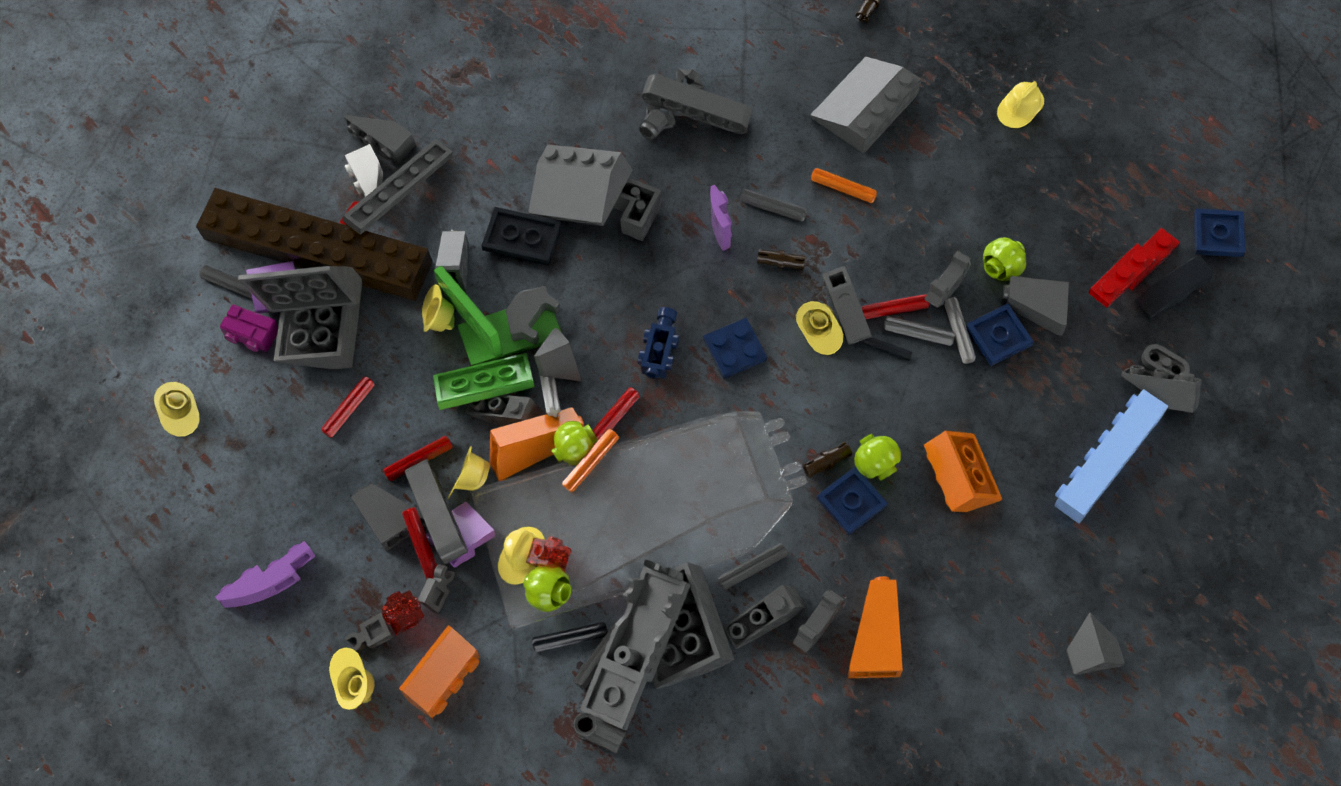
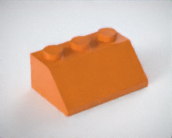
(962, 471)
(440, 673)

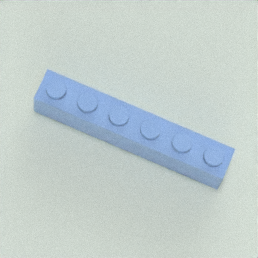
(1110, 456)

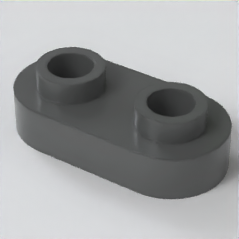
(1165, 360)

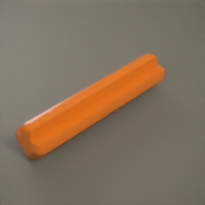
(844, 185)
(590, 460)

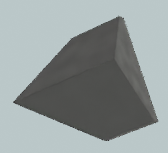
(556, 358)
(1094, 648)

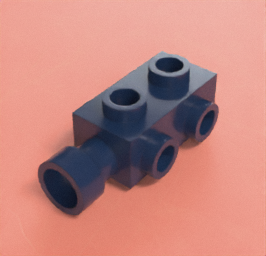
(654, 350)

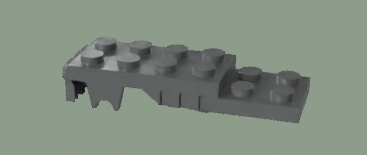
(636, 644)

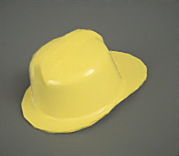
(1020, 105)
(437, 311)
(820, 327)
(176, 408)
(473, 473)
(513, 559)
(350, 679)

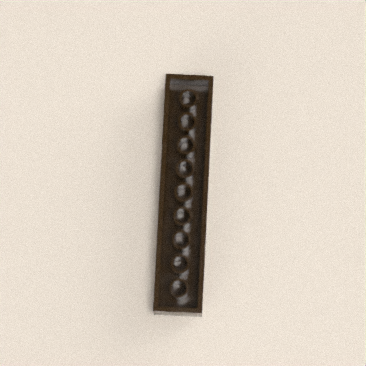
(313, 242)

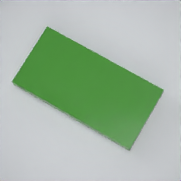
(469, 311)
(478, 351)
(483, 381)

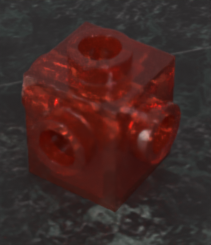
(549, 553)
(402, 611)

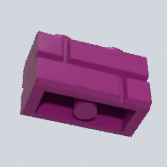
(249, 328)

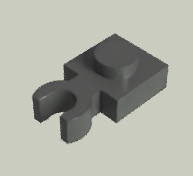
(435, 589)
(373, 633)

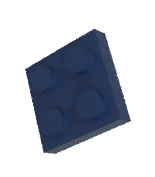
(1219, 232)
(999, 334)
(734, 348)
(851, 501)

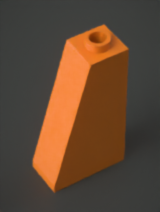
(525, 442)
(878, 638)

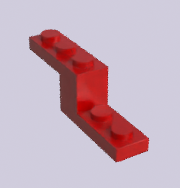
(1134, 267)

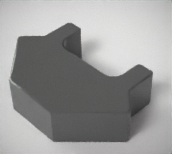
(949, 280)
(526, 310)
(819, 621)

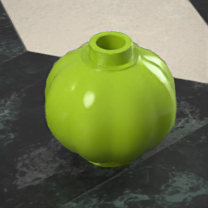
(1004, 256)
(573, 442)
(877, 456)
(547, 588)

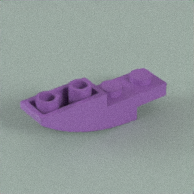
(260, 585)

